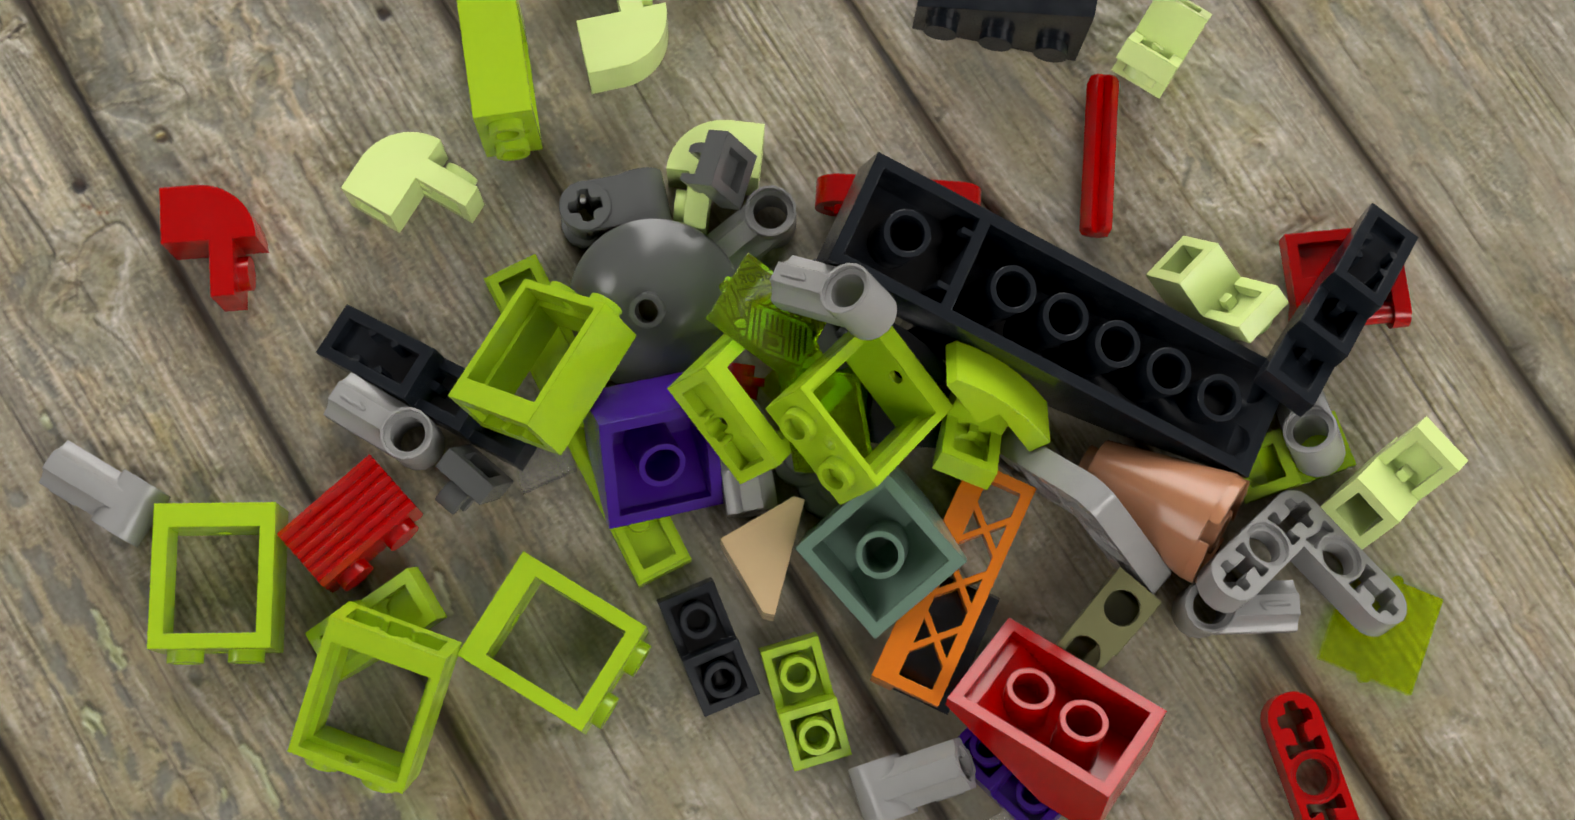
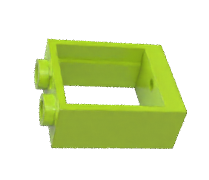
(500, 77)
(515, 344)
(711, 392)
(910, 402)
(218, 520)
(505, 612)
(394, 643)

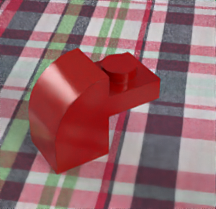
(215, 226)

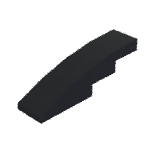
(1336, 310)
(413, 376)

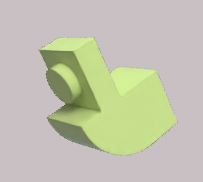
(624, 44)
(1160, 44)
(403, 170)
(695, 207)
(1206, 287)
(1393, 482)

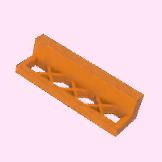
(907, 627)

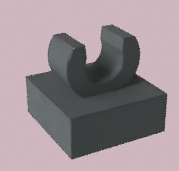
(722, 169)
(471, 479)

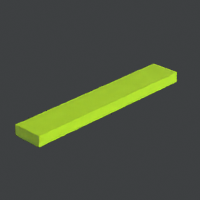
(649, 546)

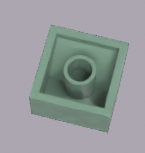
(882, 551)

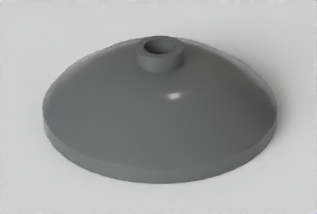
(672, 268)

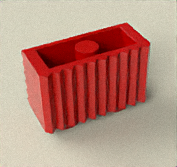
(352, 526)

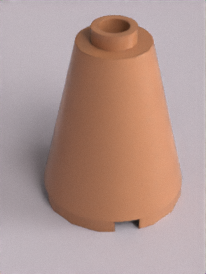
(1172, 500)

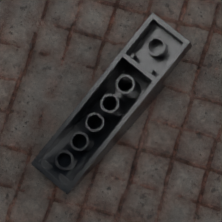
(1051, 318)

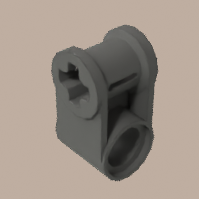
(612, 202)

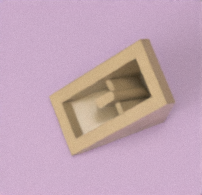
(763, 552)

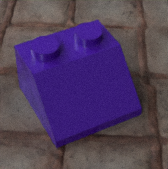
(649, 454)

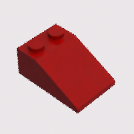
(1056, 721)

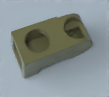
(1109, 619)

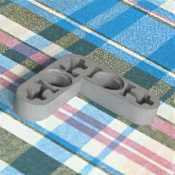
(1092, 505)
(1304, 548)

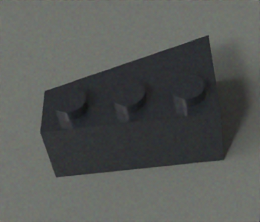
(1044, 27)

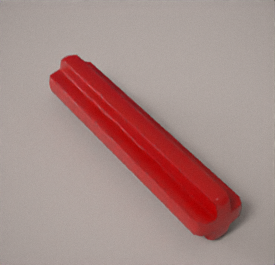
(1099, 156)

